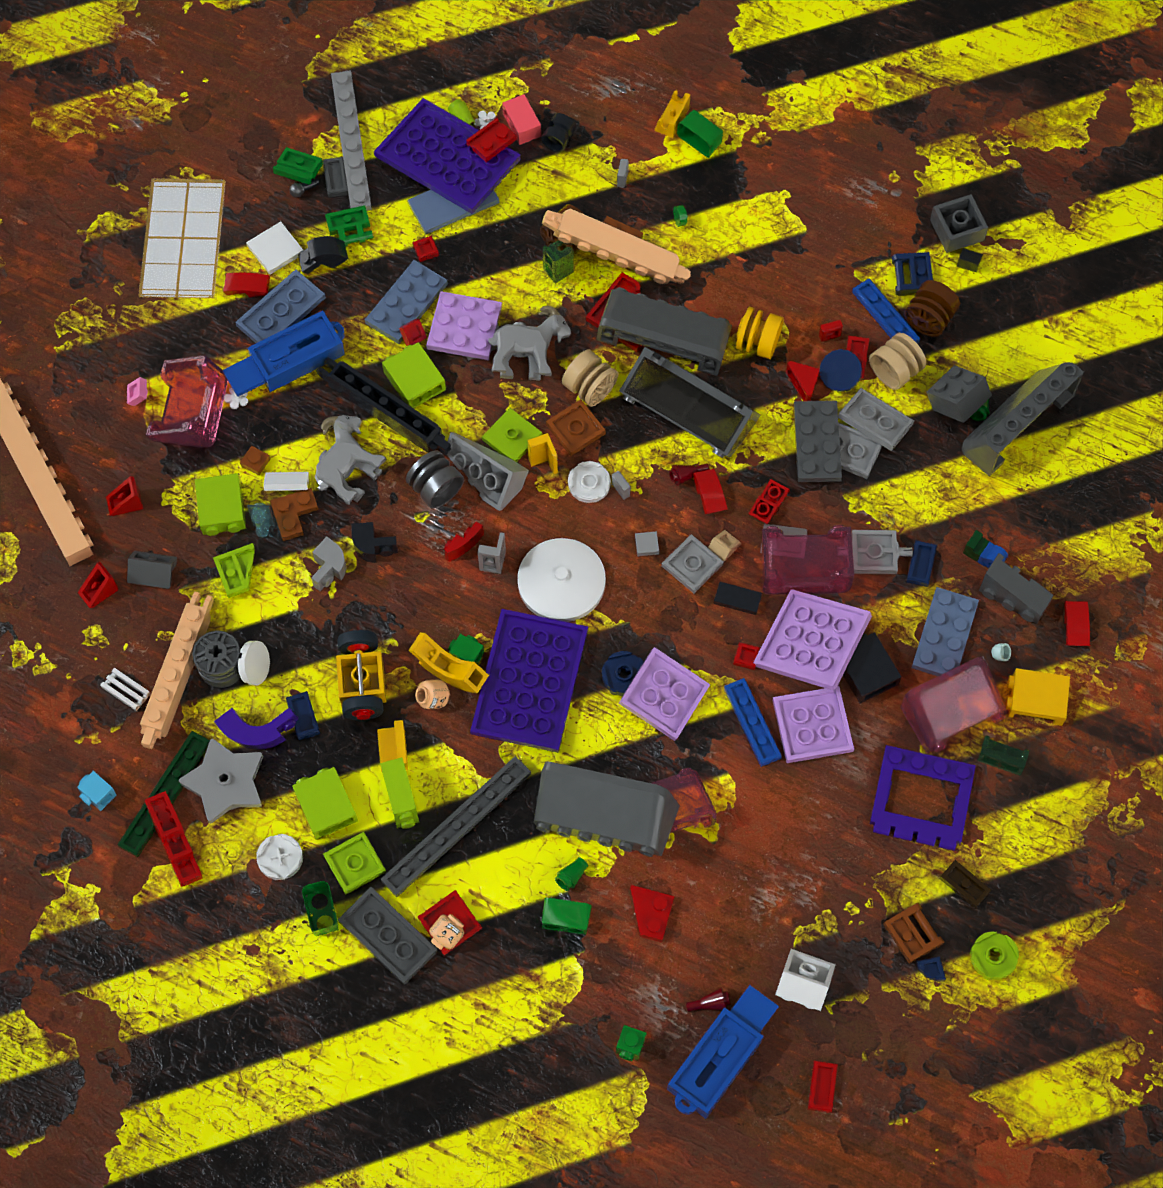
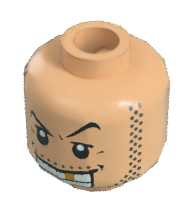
(432, 694)
(446, 931)

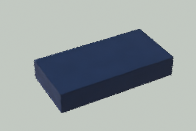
(921, 563)
(306, 725)

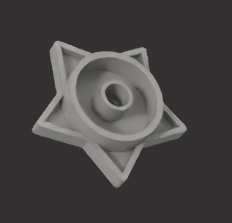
(224, 796)

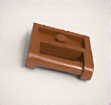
(907, 936)

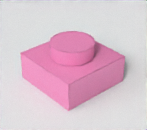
(137, 391)

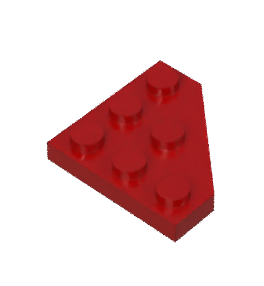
(595, 315)

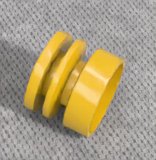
(760, 333)

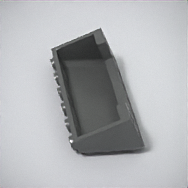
(665, 328)
(1045, 387)
(604, 809)

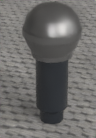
(297, 190)

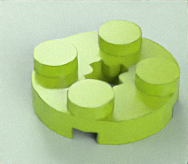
(990, 968)

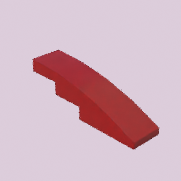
(173, 839)

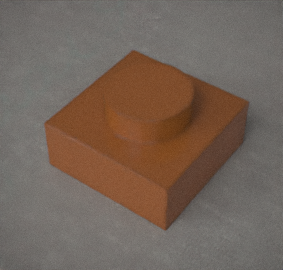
(255, 460)

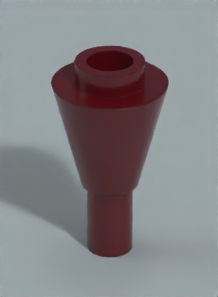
(682, 473)
(714, 1001)

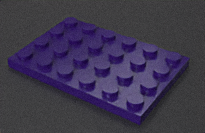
(434, 152)
(529, 680)

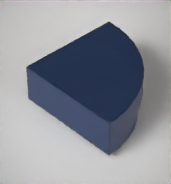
(932, 969)

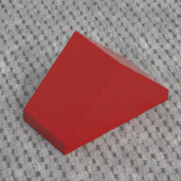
(803, 378)
(124, 498)
(97, 586)

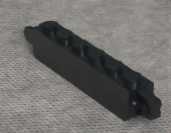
(384, 406)

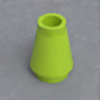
(460, 110)

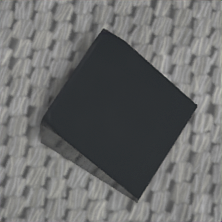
(969, 260)

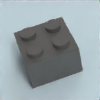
(959, 223)
(959, 393)

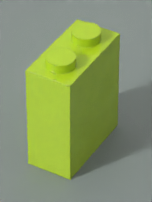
(414, 375)
(220, 504)
(400, 793)
(324, 802)

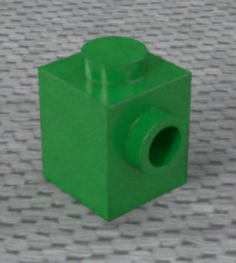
(466, 648)
(630, 1043)

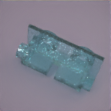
(261, 517)

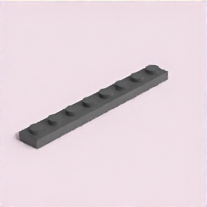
(455, 826)

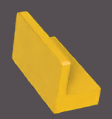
(542, 450)
(393, 743)

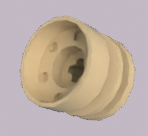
(897, 361)
(590, 377)

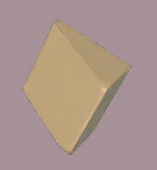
(724, 545)

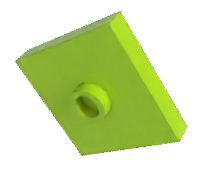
(510, 435)
(354, 863)

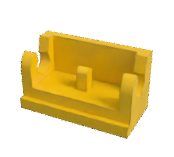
(673, 114)

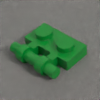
(350, 220)

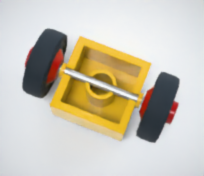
(360, 675)

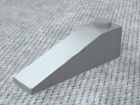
(491, 473)

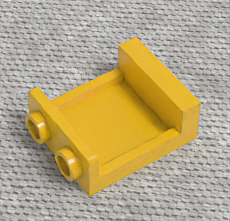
(1038, 695)

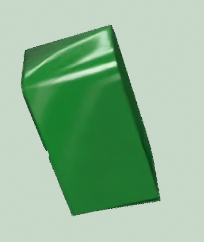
(700, 133)
(311, 890)
(566, 915)

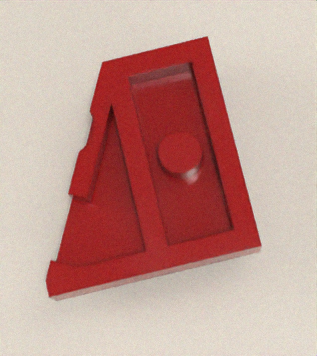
(651, 911)

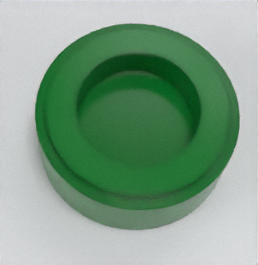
(680, 215)

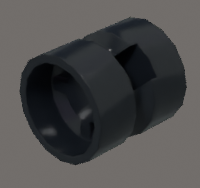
(558, 132)

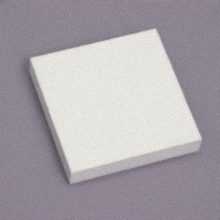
(274, 248)

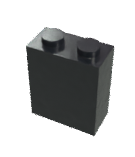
(870, 669)

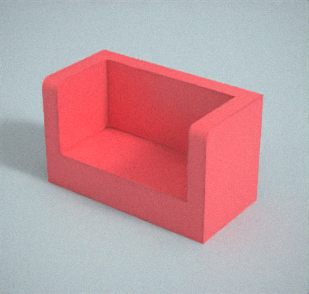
(521, 119)

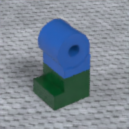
(983, 550)

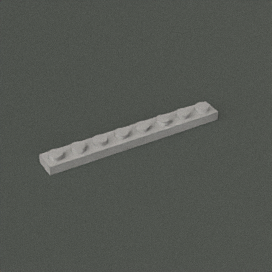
(350, 140)

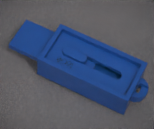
(288, 355)
(721, 1054)

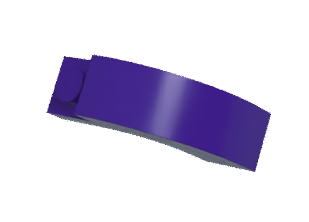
(256, 736)

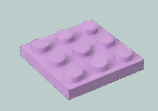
(464, 325)
(664, 693)
(813, 724)

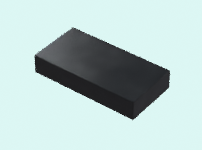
(737, 598)

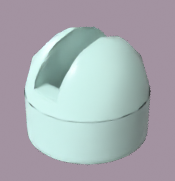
(1001, 652)

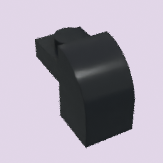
(323, 250)
(368, 546)

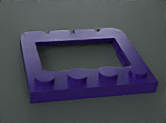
(930, 766)

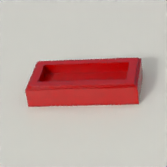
(822, 1086)

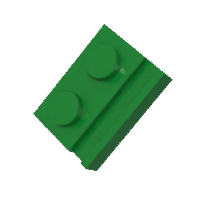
(298, 165)

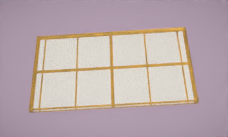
(182, 238)

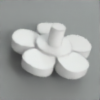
(484, 119)
(234, 400)

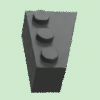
(1015, 591)

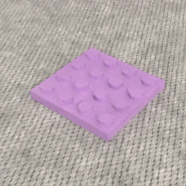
(812, 639)

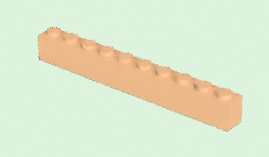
(41, 480)

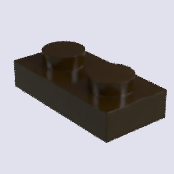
(965, 884)

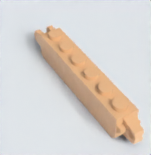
(616, 245)
(175, 671)

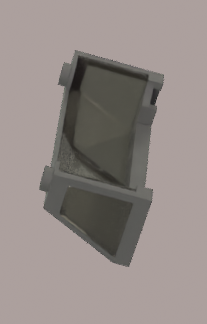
(689, 402)

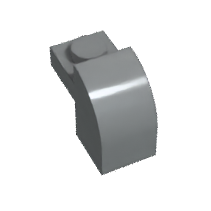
(332, 563)

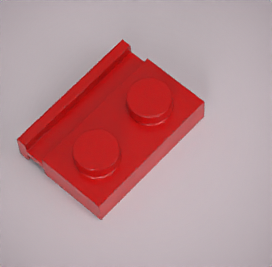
(491, 140)

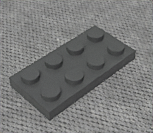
(817, 441)
(387, 935)

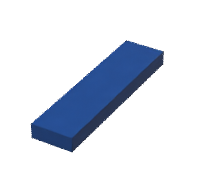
(882, 310)
(752, 722)

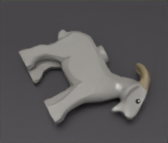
(528, 342)
(343, 457)

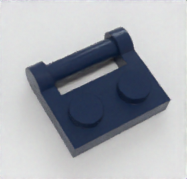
(919, 270)

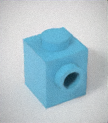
(95, 791)

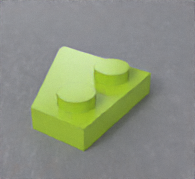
(236, 569)

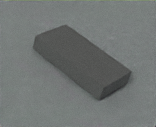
(335, 177)

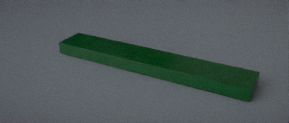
(185, 761)

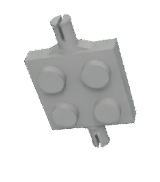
(876, 551)

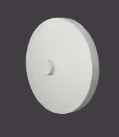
(561, 579)

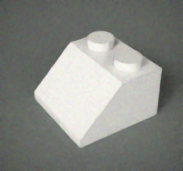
(805, 980)

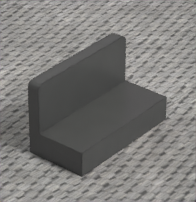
(150, 569)

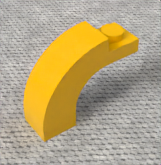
(448, 668)

